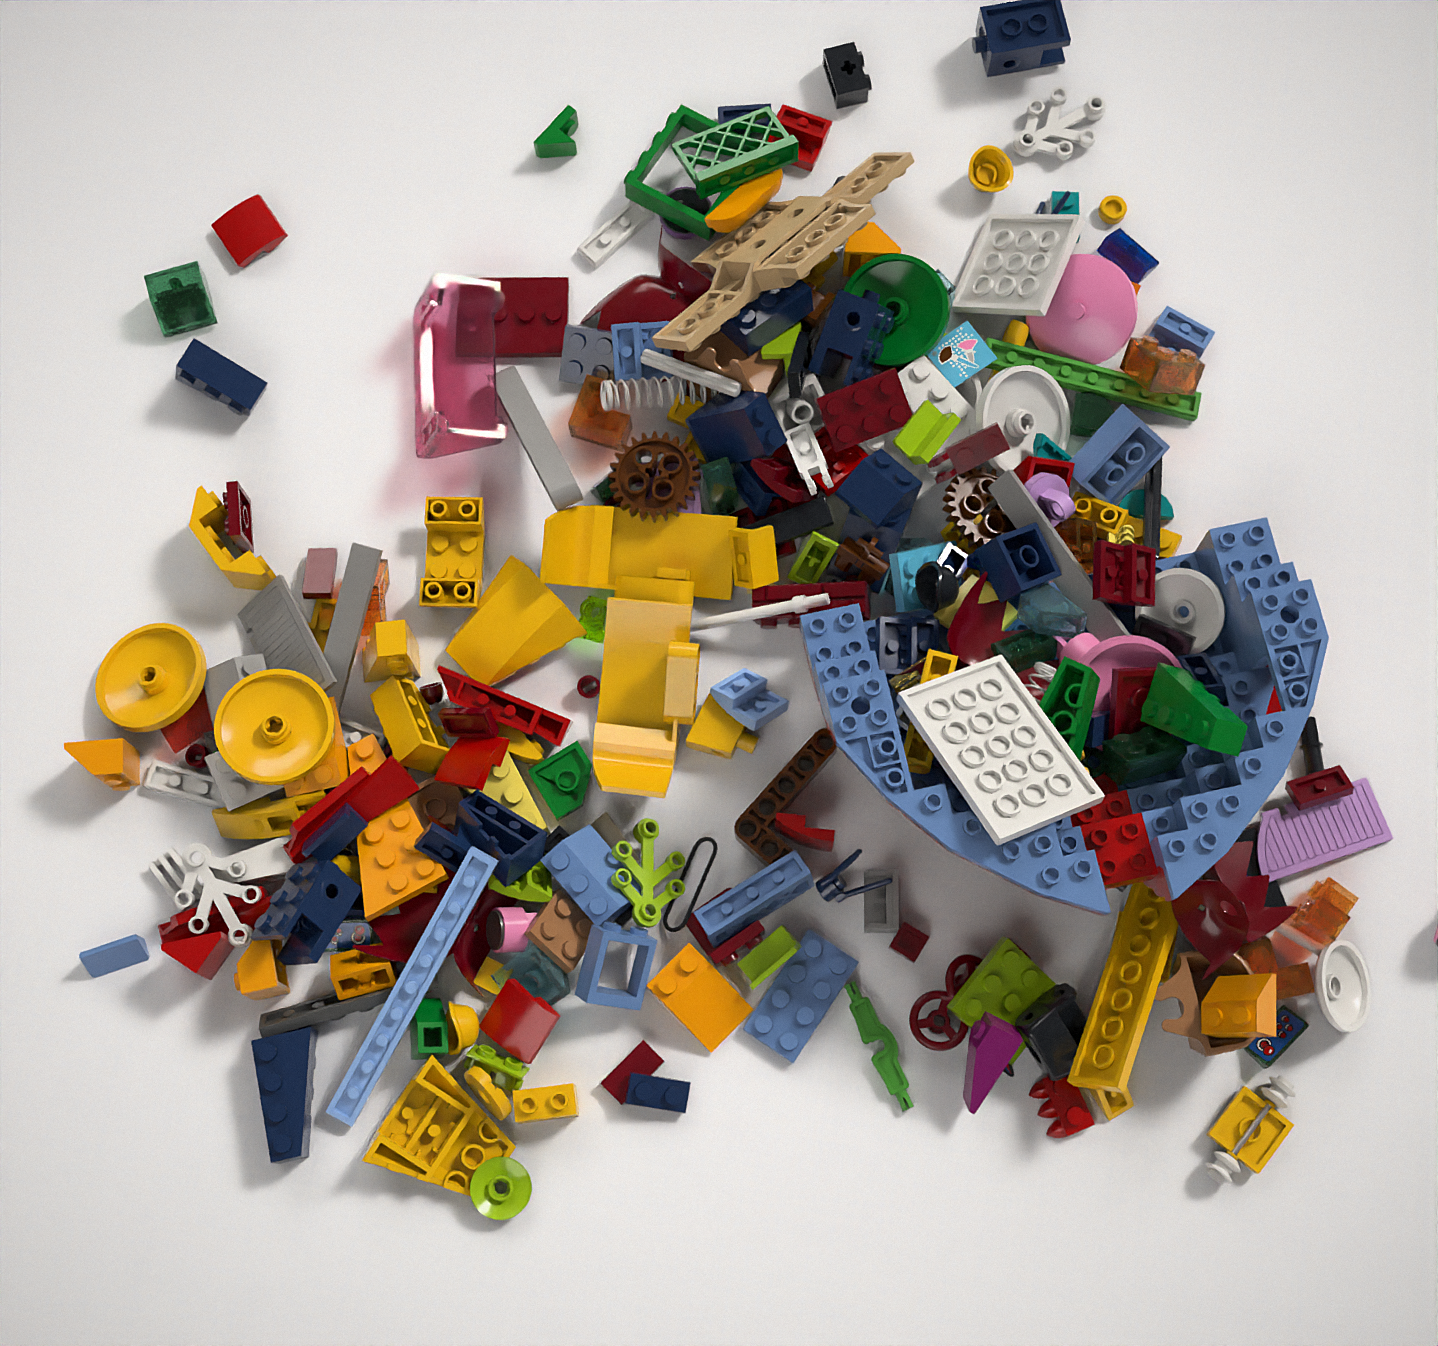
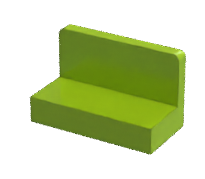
(782, 345)
(925, 433)
(769, 955)

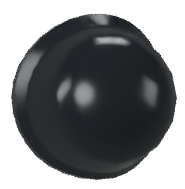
(936, 586)

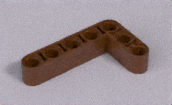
(781, 800)

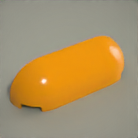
(744, 202)

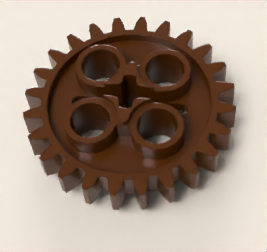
(679, 481)
(966, 499)

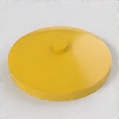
(151, 677)
(274, 726)

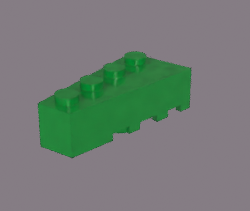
(1071, 702)
(1188, 711)

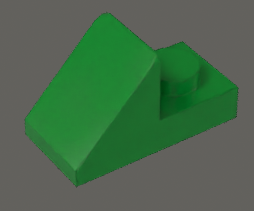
(556, 139)

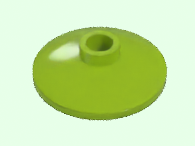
(500, 1205)

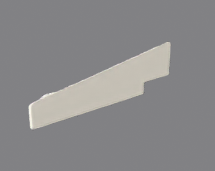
(264, 863)

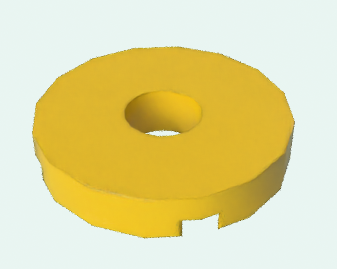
(490, 1097)

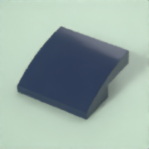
(904, 642)

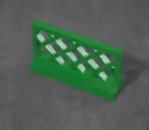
(744, 165)

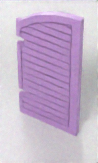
(1319, 832)

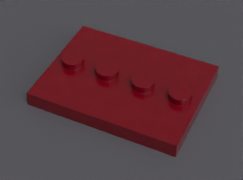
(531, 316)

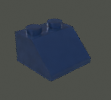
(879, 489)

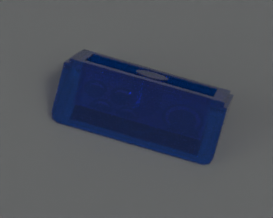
(1128, 255)

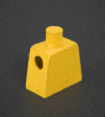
(718, 732)

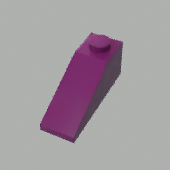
(989, 1051)

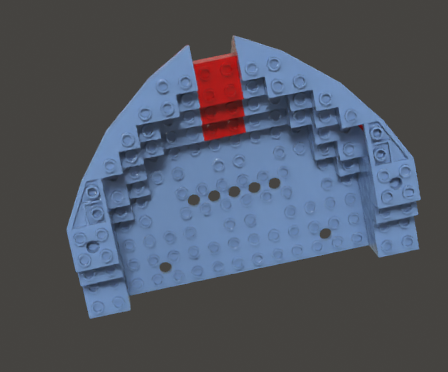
(1143, 831)

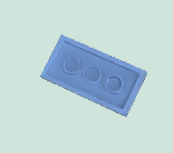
(800, 996)

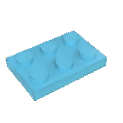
(904, 569)

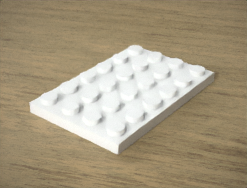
(999, 749)

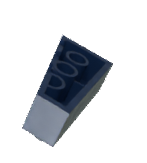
(286, 1091)

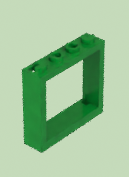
(659, 202)

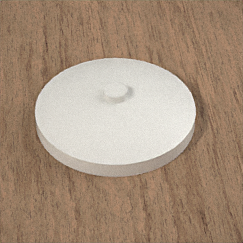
(1023, 403)

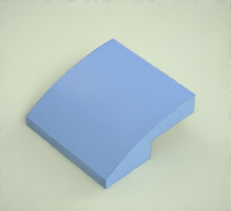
(748, 700)

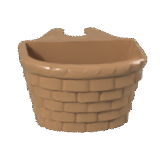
(724, 358)
(1190, 990)

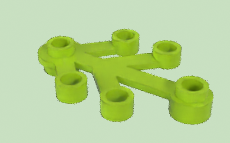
(645, 875)

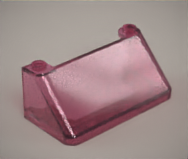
(456, 367)

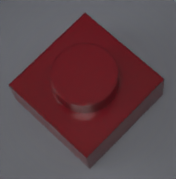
(909, 942)

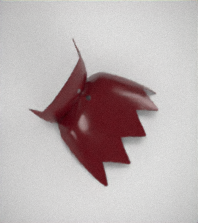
(648, 296)
(975, 630)
(1232, 908)
(403, 930)

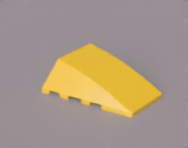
(512, 626)
(436, 1132)

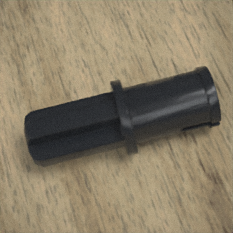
(1311, 747)

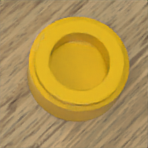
(1112, 209)

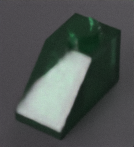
(1088, 414)
(719, 486)

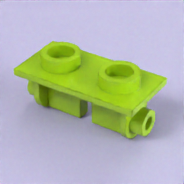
(509, 1070)

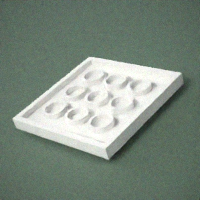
(1017, 264)
(920, 383)

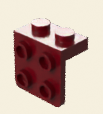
(728, 951)

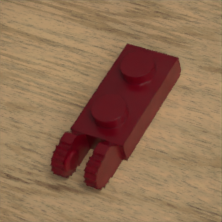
(971, 452)

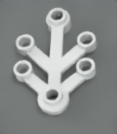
(1057, 127)
(214, 891)

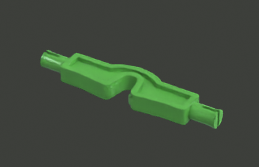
(886, 1060)

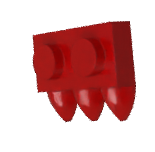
(1065, 1104)

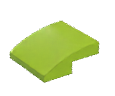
(531, 886)

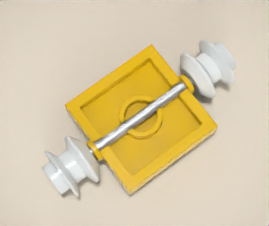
(1250, 1129)

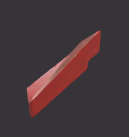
(505, 707)
(363, 791)
(246, 912)

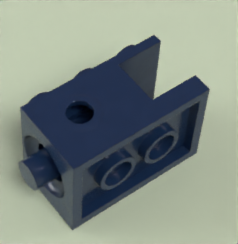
(1021, 36)
(852, 328)
(309, 908)

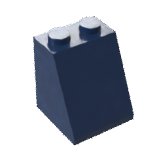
(736, 427)

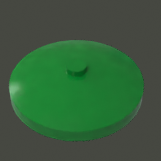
(918, 304)

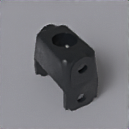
(1053, 1030)

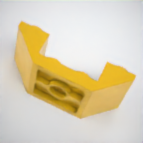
(206, 524)
(453, 552)

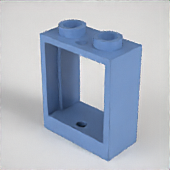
(587, 984)

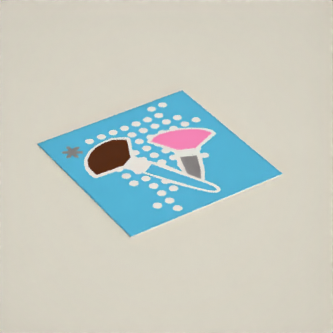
(961, 354)

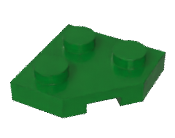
(563, 779)

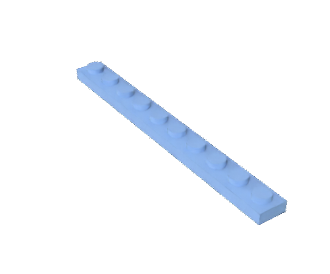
(412, 986)

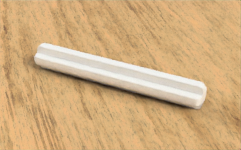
(691, 372)

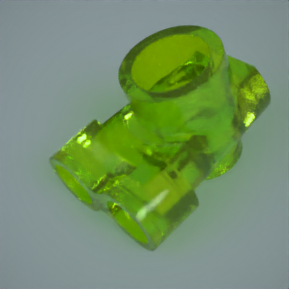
(595, 625)

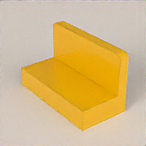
(753, 557)

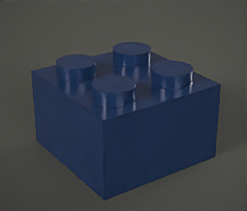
(1018, 562)

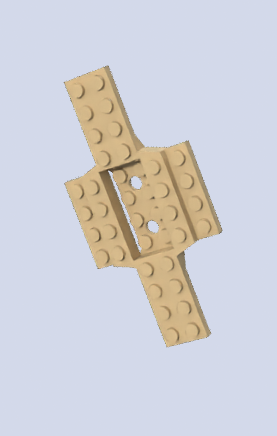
(741, 257)

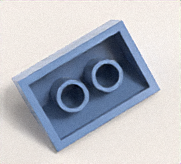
(1117, 456)
(584, 869)

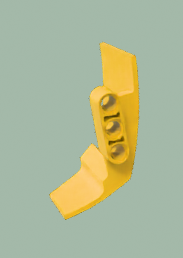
(621, 553)
(644, 695)

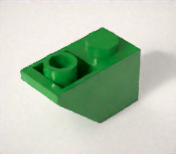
(429, 1030)

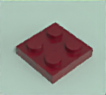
(239, 519)

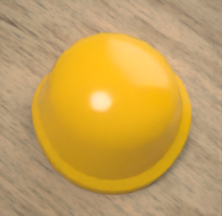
(990, 170)
(462, 1027)

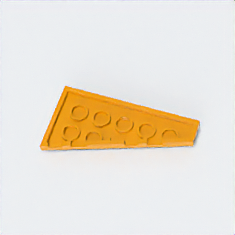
(387, 858)

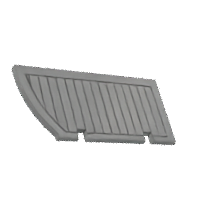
(285, 634)

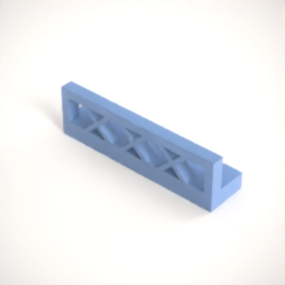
(754, 898)

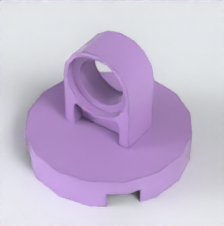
(1051, 496)

